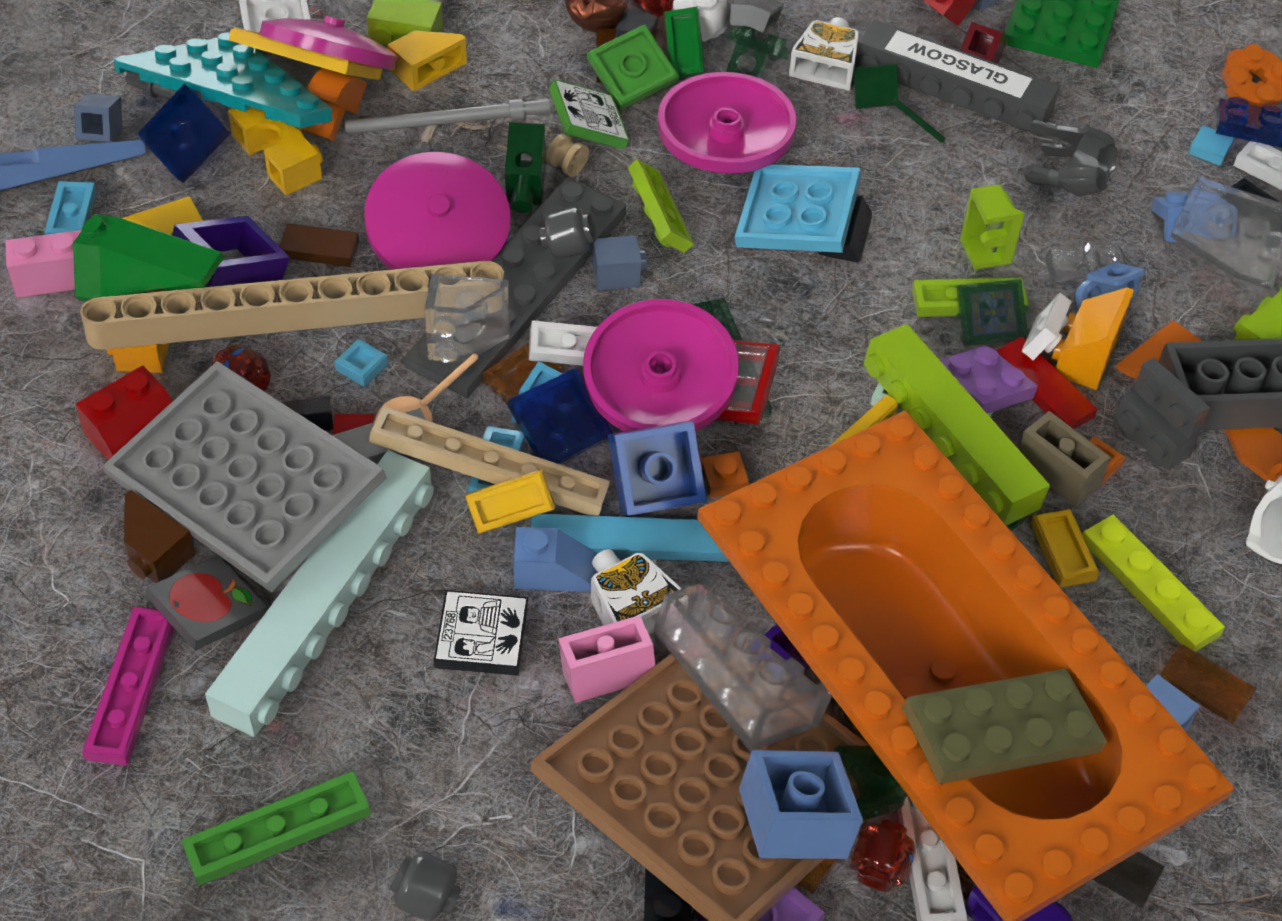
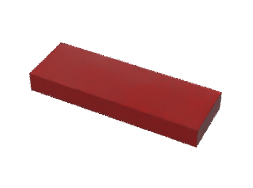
(1053, 389)

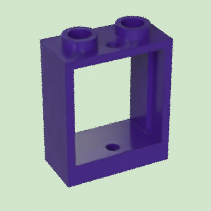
(262, 259)

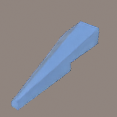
(50, 162)

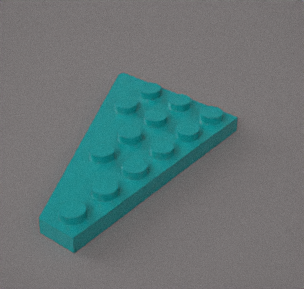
(229, 75)

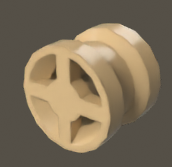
(567, 155)

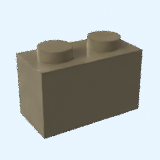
(1064, 458)

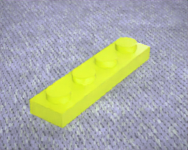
(1152, 584)

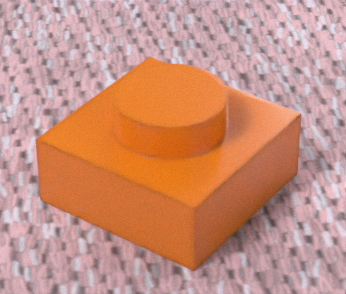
(724, 473)

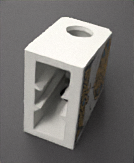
(826, 54)
(628, 588)

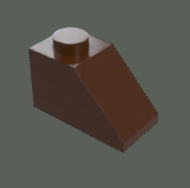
(154, 540)

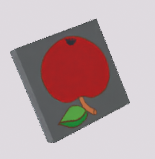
(206, 602)

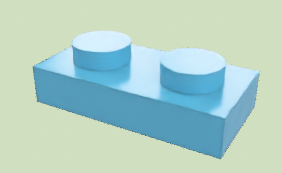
(71, 207)

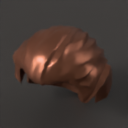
(596, 13)

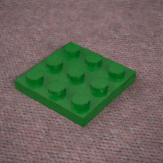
(1062, 28)

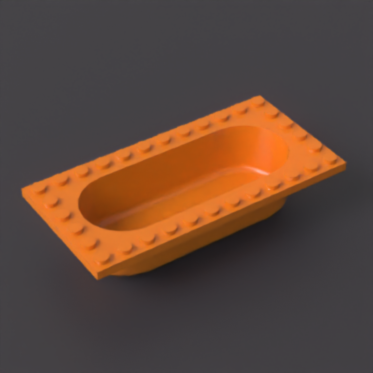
(916, 587)

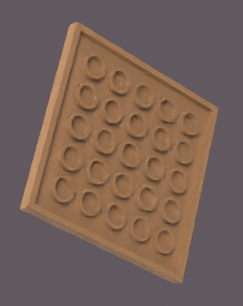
(665, 784)

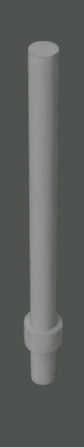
(515, 109)

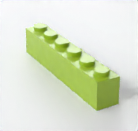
(956, 423)

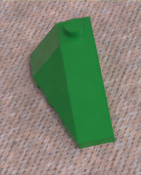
(130, 258)

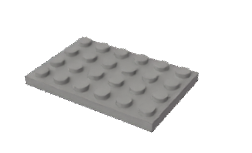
(245, 474)

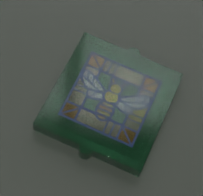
(992, 312)

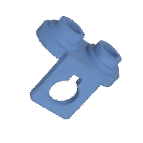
(1109, 279)

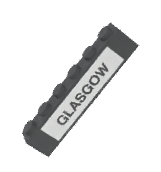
(958, 76)

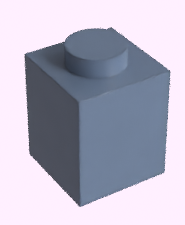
(98, 117)
(618, 262)

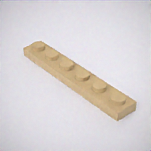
(484, 459)

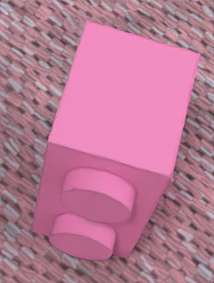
(41, 263)
(606, 658)

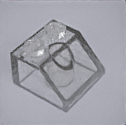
(465, 316)

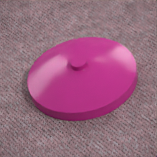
(330, 39)
(726, 122)
(436, 212)
(660, 366)

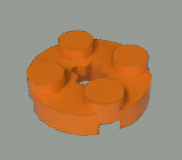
(1258, 62)

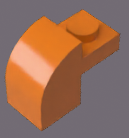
(340, 93)

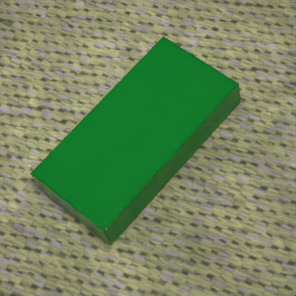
(685, 41)

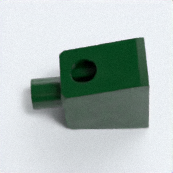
(525, 177)

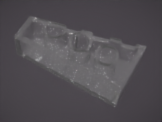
(737, 669)

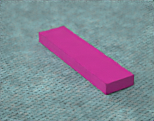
(128, 688)

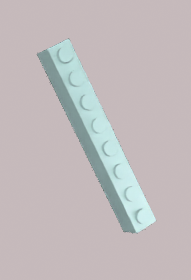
(317, 599)

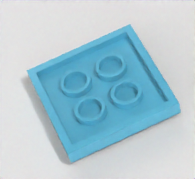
(798, 208)

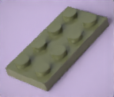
(1003, 725)

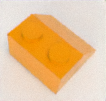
(1092, 337)

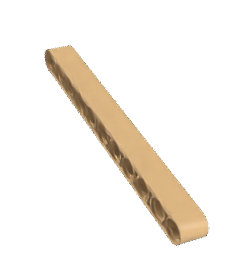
(266, 306)

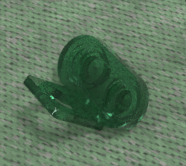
(745, 39)

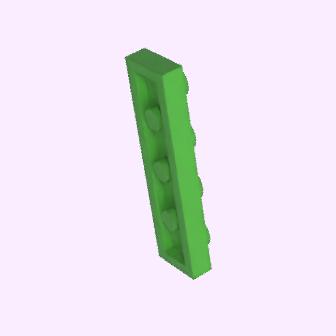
(275, 828)

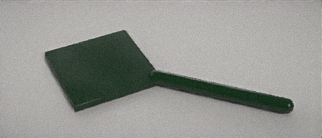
(879, 88)

